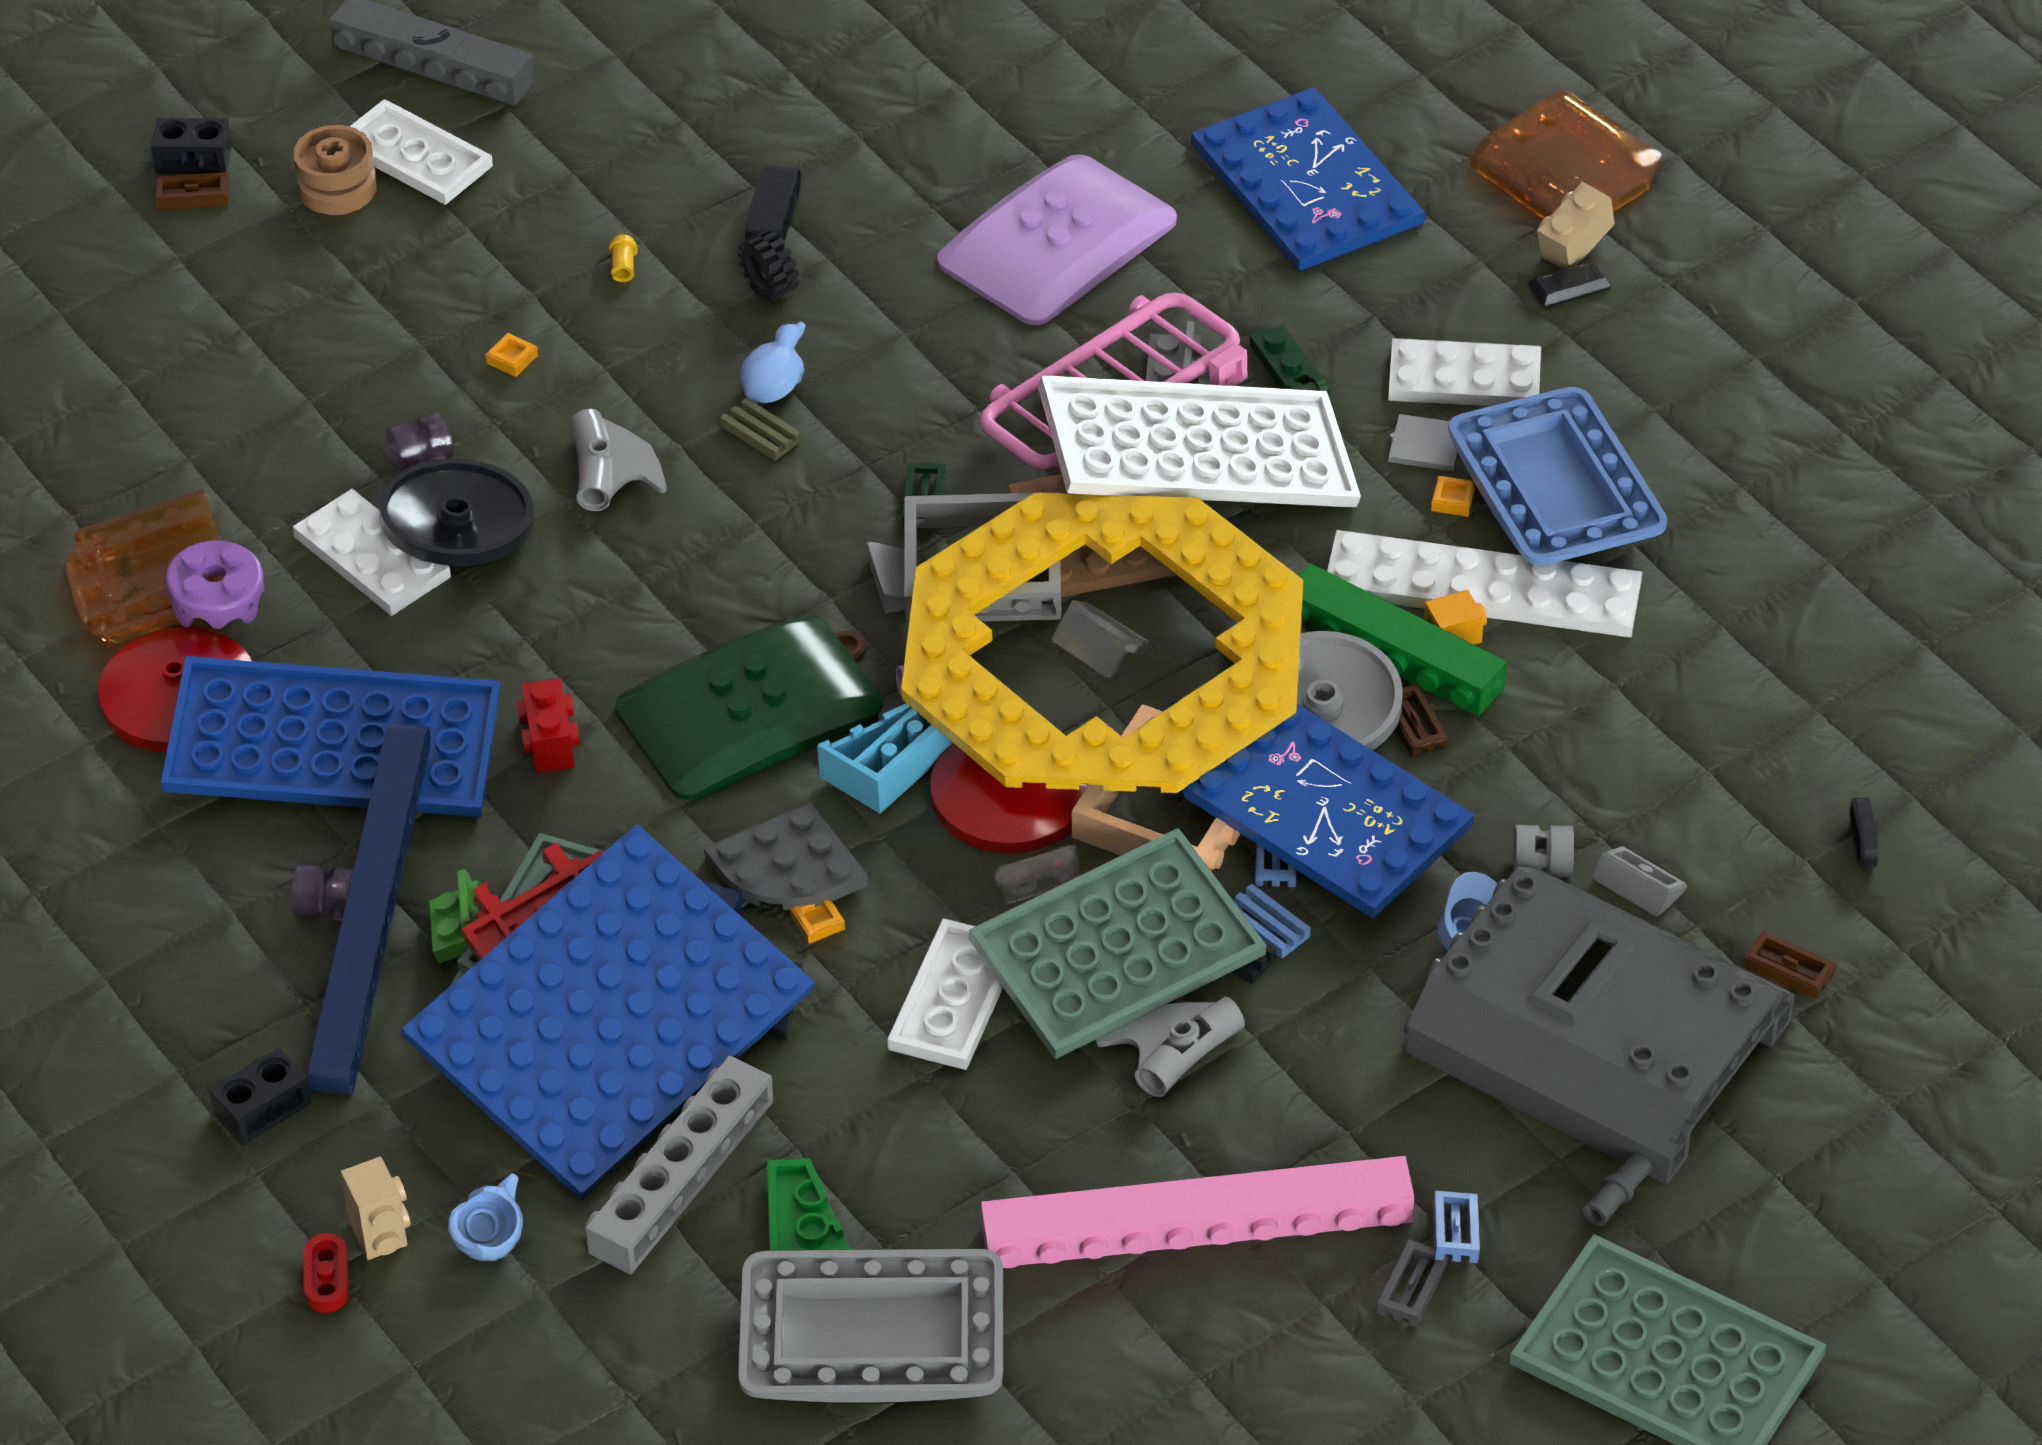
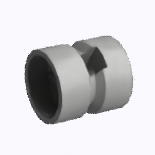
(1558, 847)

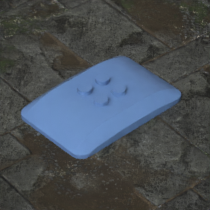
(1556, 476)

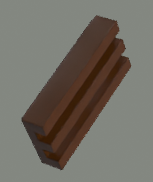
(192, 191)
(1424, 741)
(1786, 969)

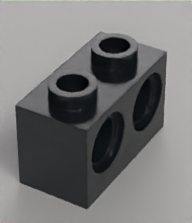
(191, 145)
(260, 1096)

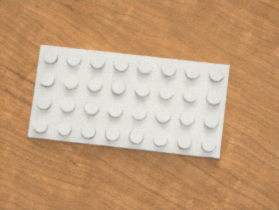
(1198, 441)

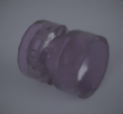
(419, 442)
(320, 891)

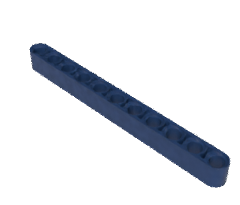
(369, 910)

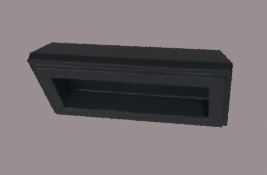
(1569, 284)

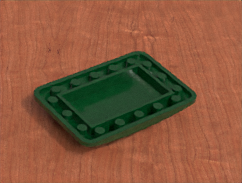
(747, 705)

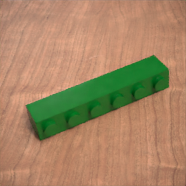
(1415, 647)

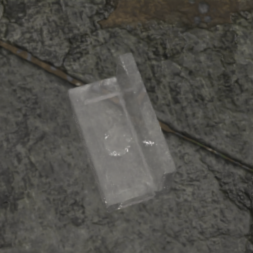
(1096, 638)

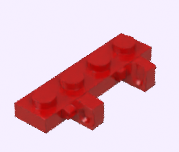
(500, 918)

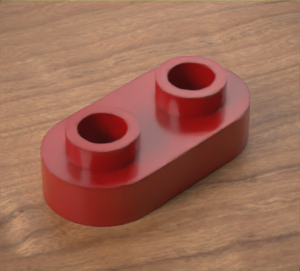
(326, 1276)

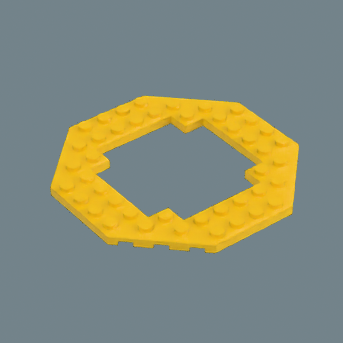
(1173, 746)

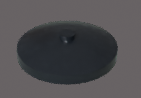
(456, 512)

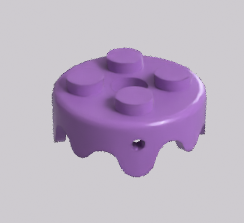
(218, 601)

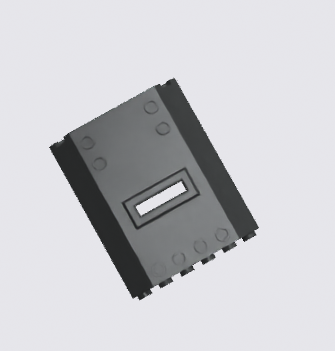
(1630, 1051)

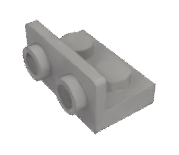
(1174, 351)

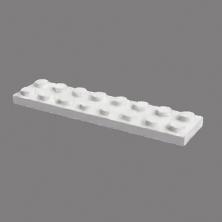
(1504, 583)

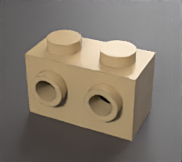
(1575, 226)
(375, 1207)

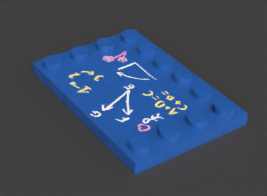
(1307, 178)
(1332, 810)

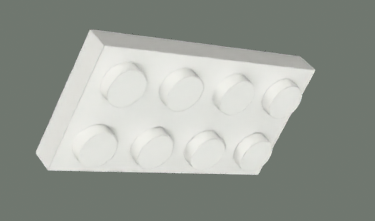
(421, 152)
(1462, 372)
(354, 545)
(947, 1001)

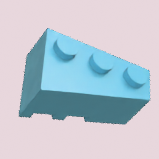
(882, 759)

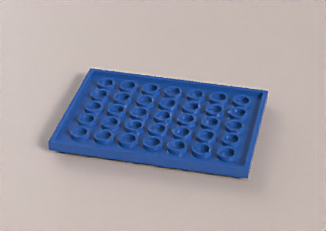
(607, 1010)

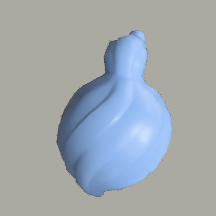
(774, 366)
(488, 1222)

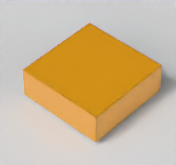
(511, 354)
(1453, 496)
(817, 921)

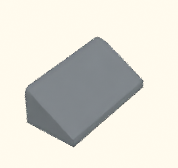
(888, 573)
(1638, 880)

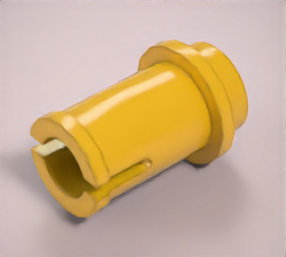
(623, 250)

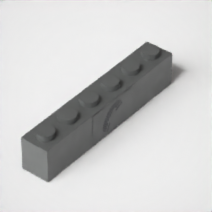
(433, 50)

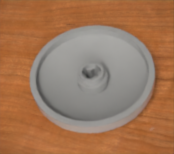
(1349, 685)

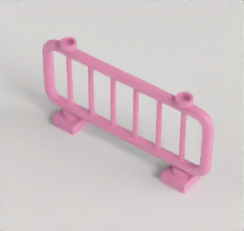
(1225, 365)

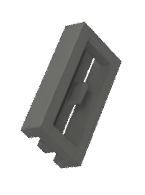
(1401, 1309)

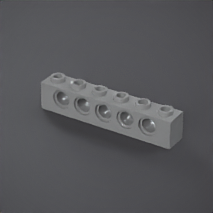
(678, 1164)

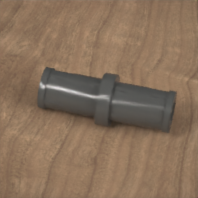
(1617, 1189)

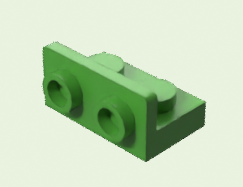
(450, 914)

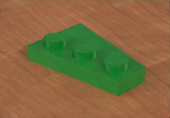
(800, 1209)

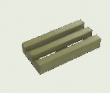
(765, 426)

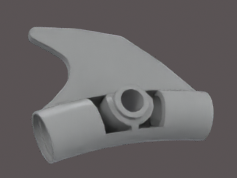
(610, 459)
(1175, 1039)

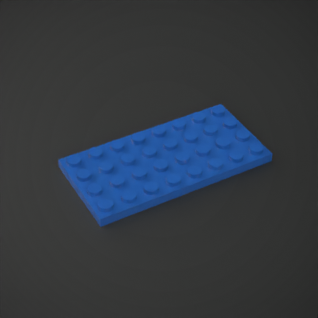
(322, 731)

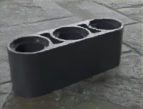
(774, 201)

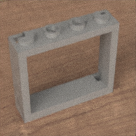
(975, 511)

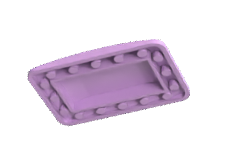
(1055, 238)

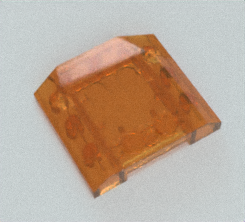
(1560, 146)
(124, 561)

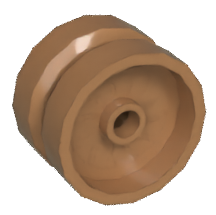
(335, 169)

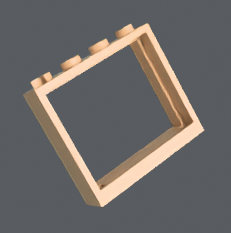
(1119, 836)

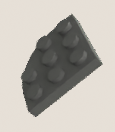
(787, 861)

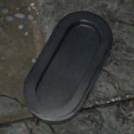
(1863, 832)

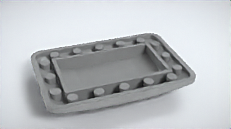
(871, 1325)

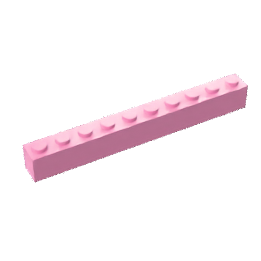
(1198, 1211)

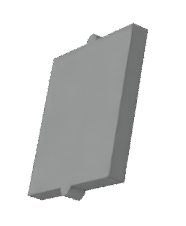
(1422, 443)

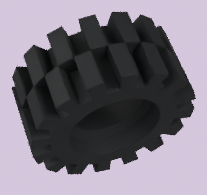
(768, 265)

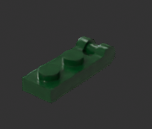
(1286, 361)

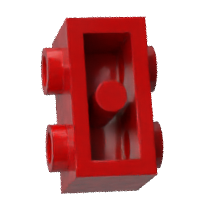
(548, 728)

